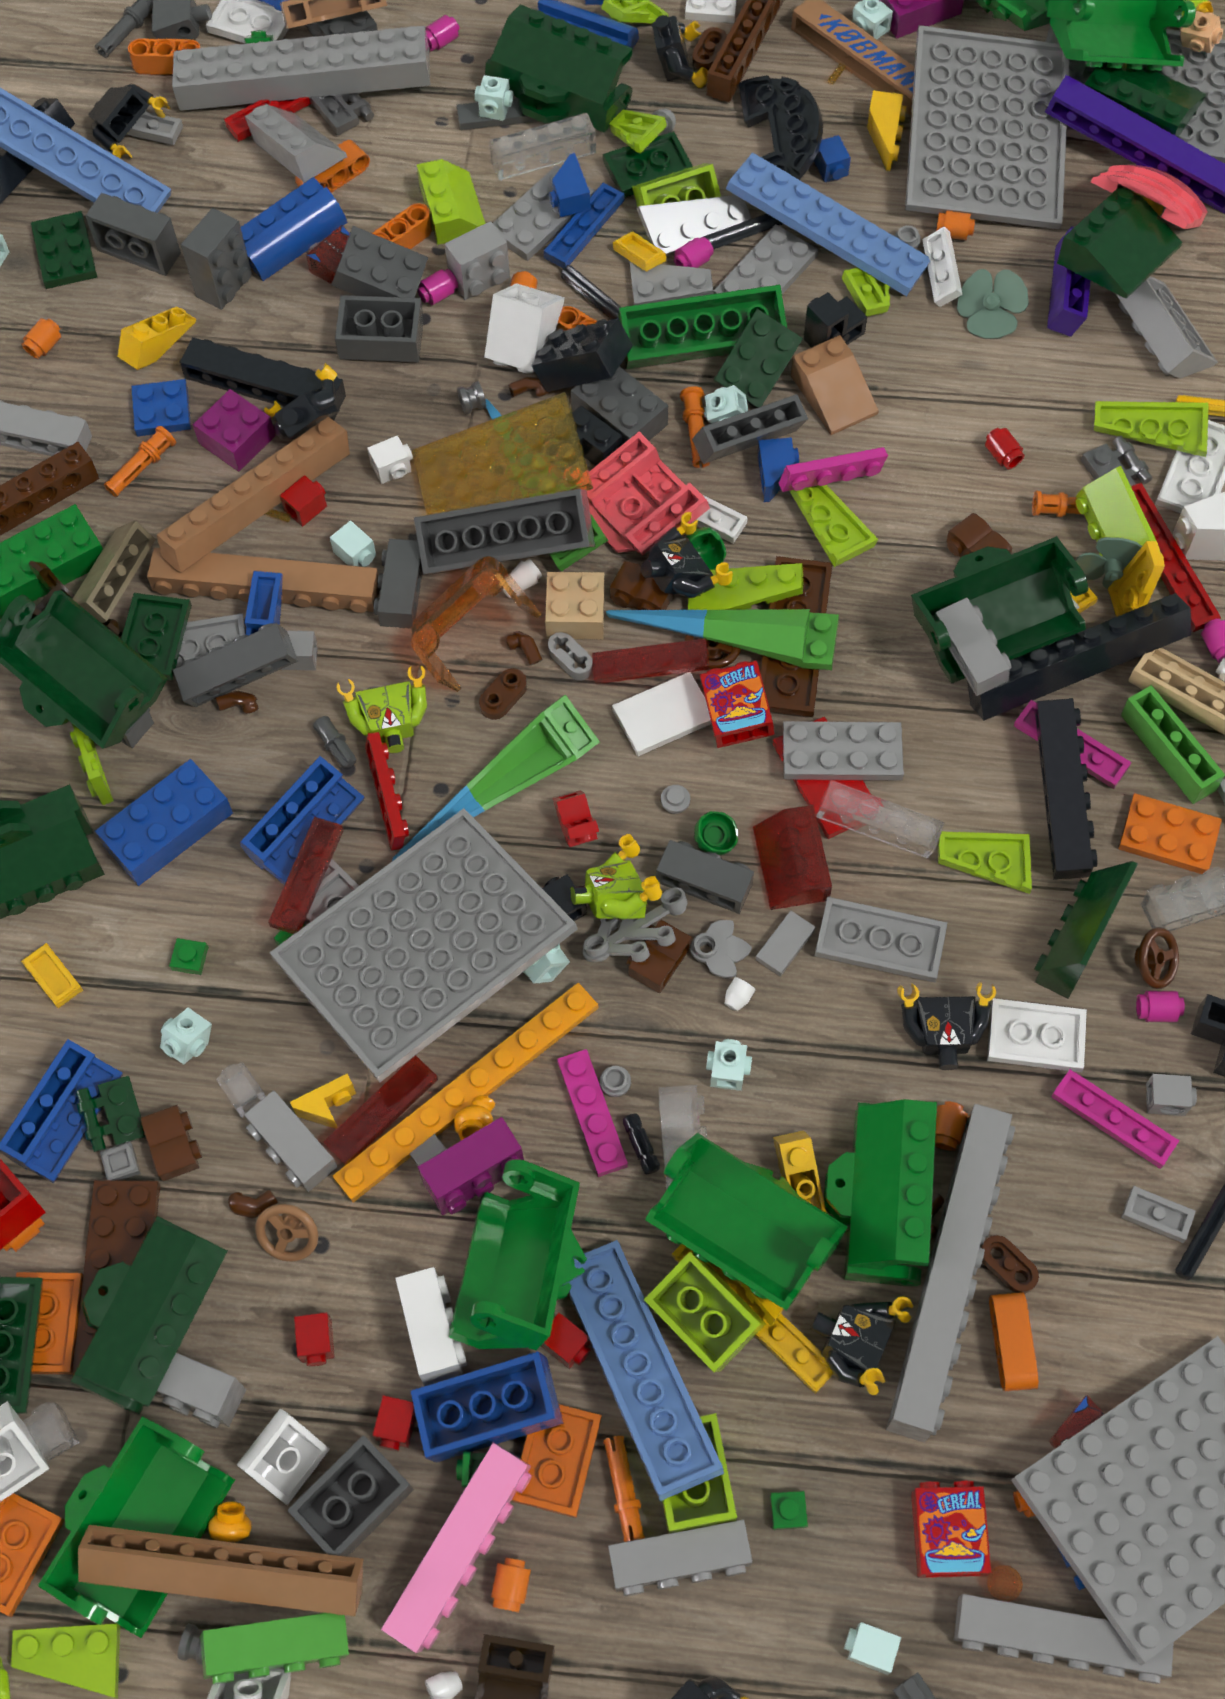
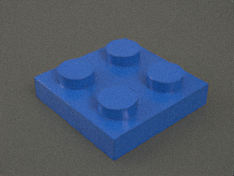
(161, 405)

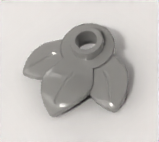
(725, 949)

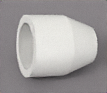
(738, 994)
(444, 1685)

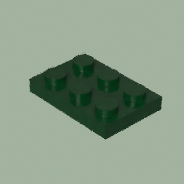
(657, 160)
(64, 250)
(758, 358)
(157, 629)

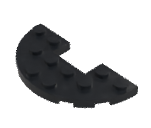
(793, 120)

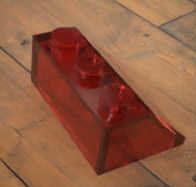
(792, 858)

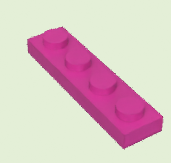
(832, 469)
(1099, 759)
(592, 1113)
(1115, 1119)

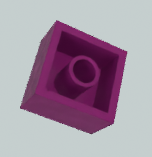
(234, 430)

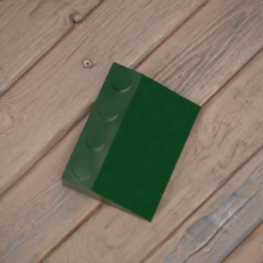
(1148, 95)
(1119, 243)
(1082, 928)
(18, 1331)

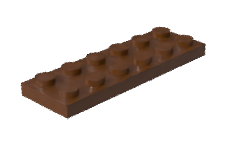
(787, 686)
(116, 1230)

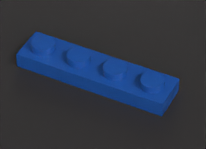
(584, 226)

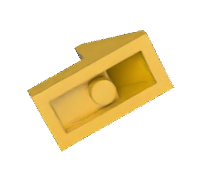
(315, 1104)

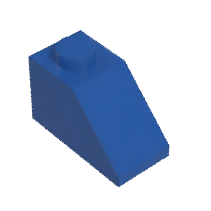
(570, 189)
(772, 459)

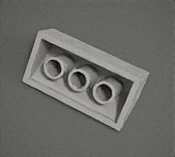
(293, 141)
(1167, 329)

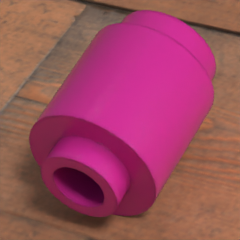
(442, 32)
(694, 253)
(437, 286)
(1215, 638)
(1160, 1006)

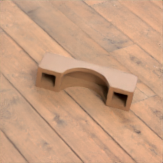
(305, 12)

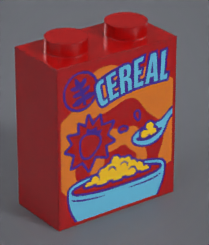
(737, 704)
(950, 1530)

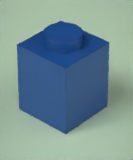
(832, 159)

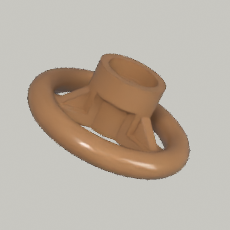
(288, 1226)

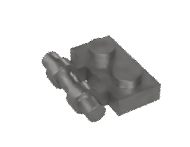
(340, 114)
(1103, 459)

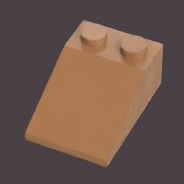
(833, 385)

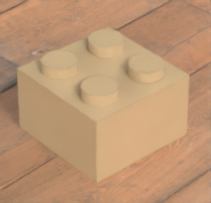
(575, 604)

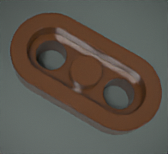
(708, 47)
(504, 692)
(1012, 1262)

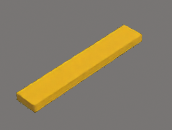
(781, 1338)

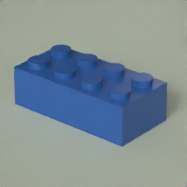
(164, 822)
(486, 1407)

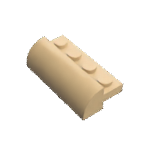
(1183, 686)

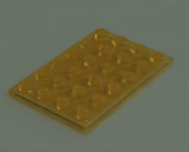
(504, 459)

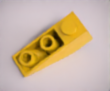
(884, 126)
(152, 337)
(799, 1166)

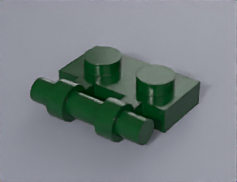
(120, 1110)

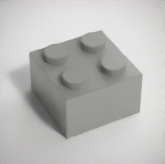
(478, 260)
(202, 1390)

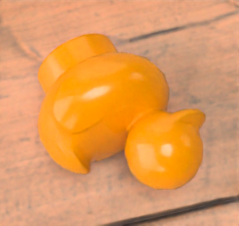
(474, 1117)
(230, 1523)

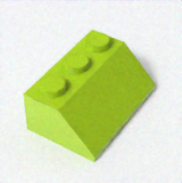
(684, 185)
(450, 199)
(1113, 509)

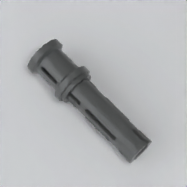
(132, 18)

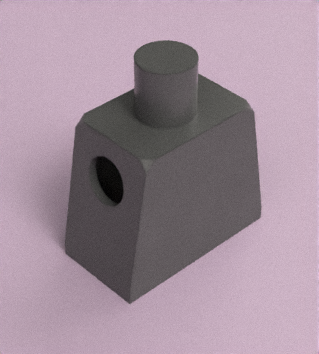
(178, 18)

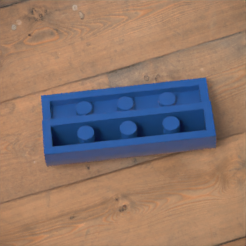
(591, 21)
(291, 227)
(281, 832)
(49, 1122)

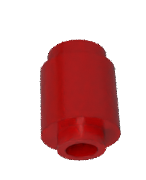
(1004, 448)

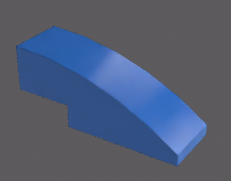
(263, 601)

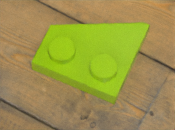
(633, 10)
(637, 128)
(867, 291)

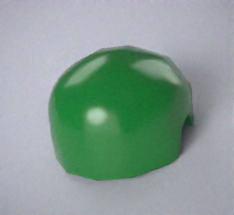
(709, 546)
(716, 833)

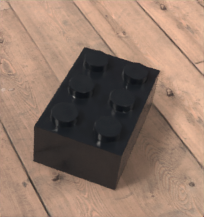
(582, 354)

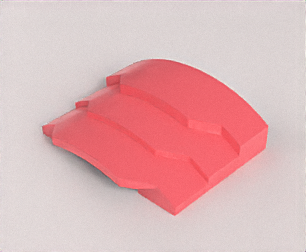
(1181, 203)
(639, 497)

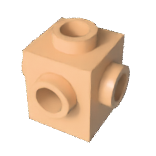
(1202, 33)

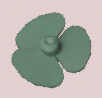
(986, 305)
(1116, 556)

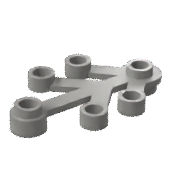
(602, 945)

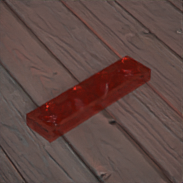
(650, 661)
(306, 876)
(380, 1110)

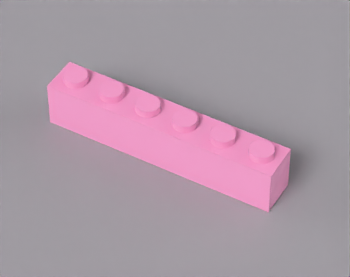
(456, 1549)

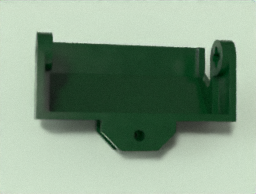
(560, 69)
(1019, 594)
(76, 669)
(44, 850)
(144, 1314)

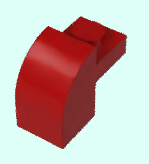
(575, 818)

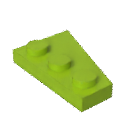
(71, 1655)

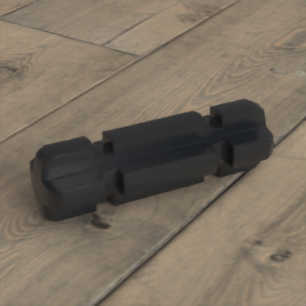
(641, 1144)

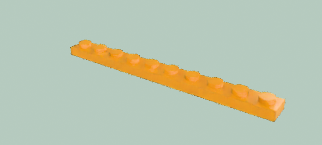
(480, 1079)

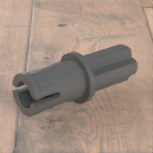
(334, 742)

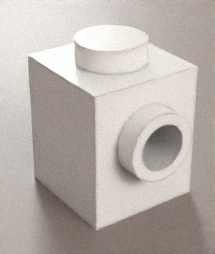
(390, 459)

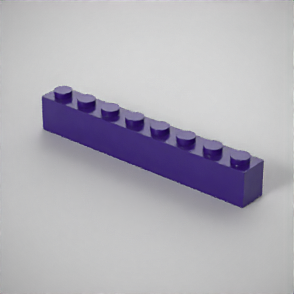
(1138, 139)

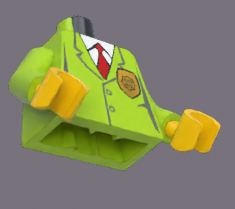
(388, 710)
(615, 887)

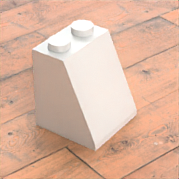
(521, 325)
(1202, 529)

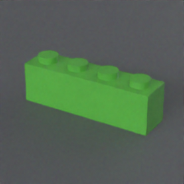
(1172, 744)
(273, 1645)

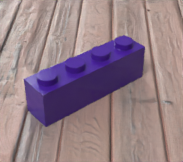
(1068, 297)

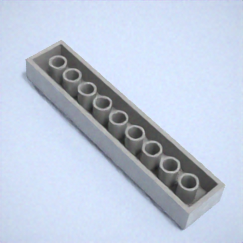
(301, 68)
(949, 1279)

